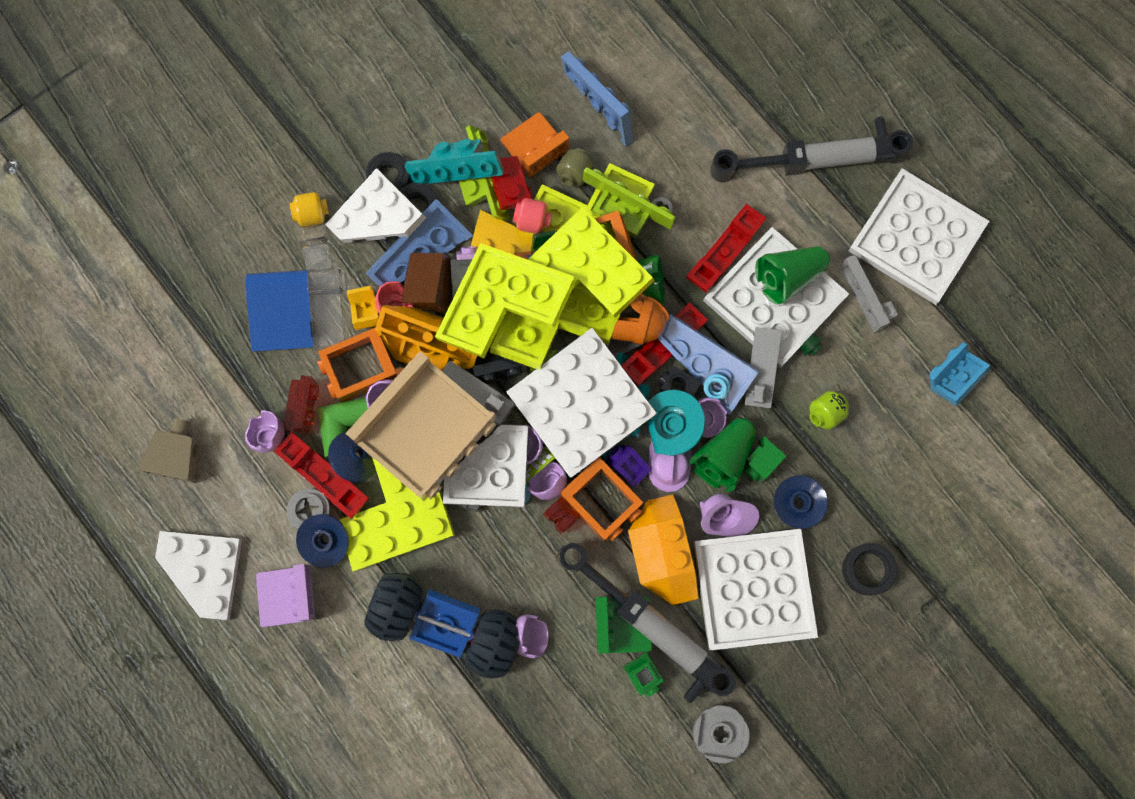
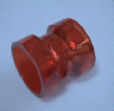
(561, 515)

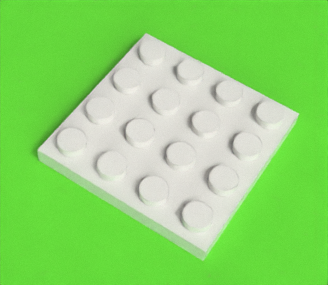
(918, 236)
(744, 306)
(581, 402)
(755, 589)

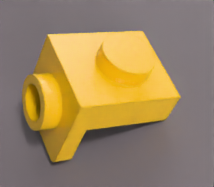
(363, 307)

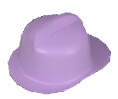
(669, 472)
(728, 516)

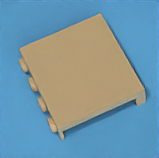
(422, 427)

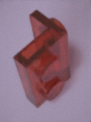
(300, 405)

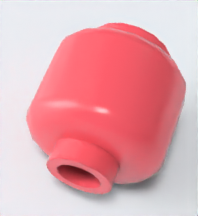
(531, 216)

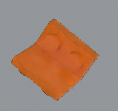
(535, 144)

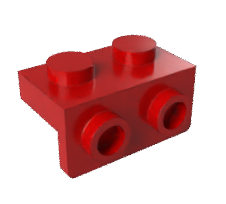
(511, 185)

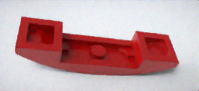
(726, 248)
(654, 353)
(321, 475)

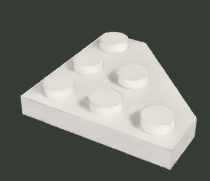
(375, 212)
(492, 472)
(202, 570)

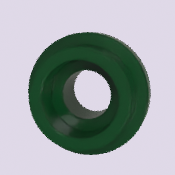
(812, 345)

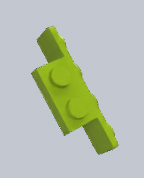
(480, 189)
(634, 208)

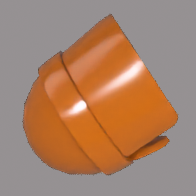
(645, 328)

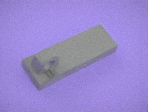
(876, 313)
(765, 359)
(481, 392)

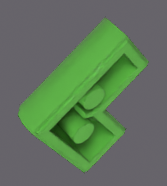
(338, 418)

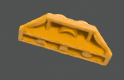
(413, 330)
(663, 551)

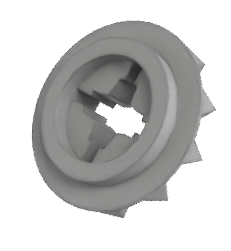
(298, 503)

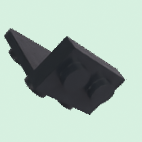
(496, 366)

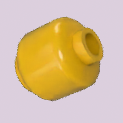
(308, 209)

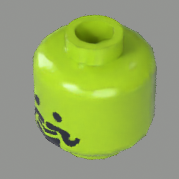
(829, 410)

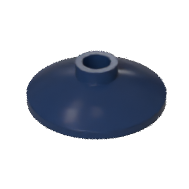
(346, 462)
(813, 500)
(312, 546)

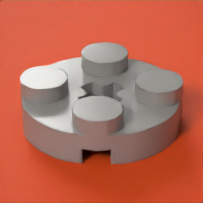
(731, 746)

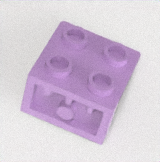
(285, 596)

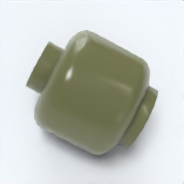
(572, 167)

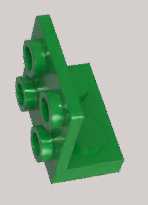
(614, 633)

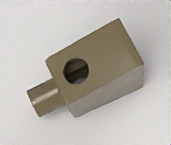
(172, 454)

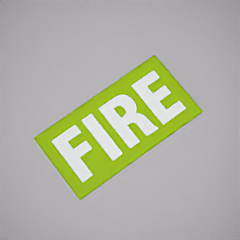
(536, 466)

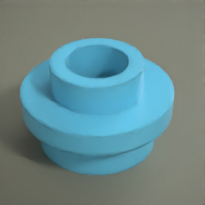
(709, 390)

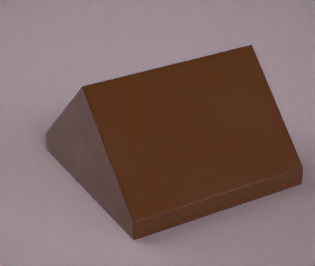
(428, 282)

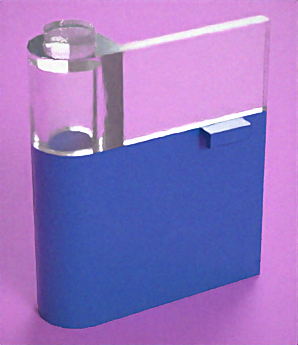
(295, 308)

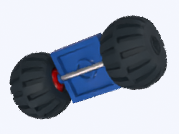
(443, 624)

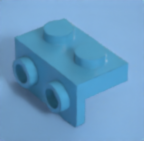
(958, 374)

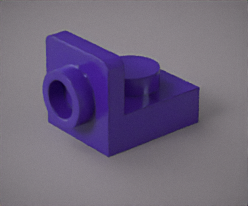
(628, 464)

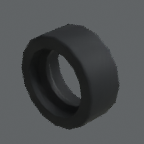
(889, 564)

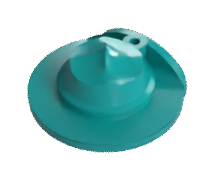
(677, 422)

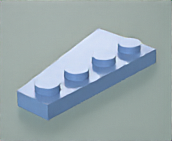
(600, 97)
(436, 234)
(705, 358)

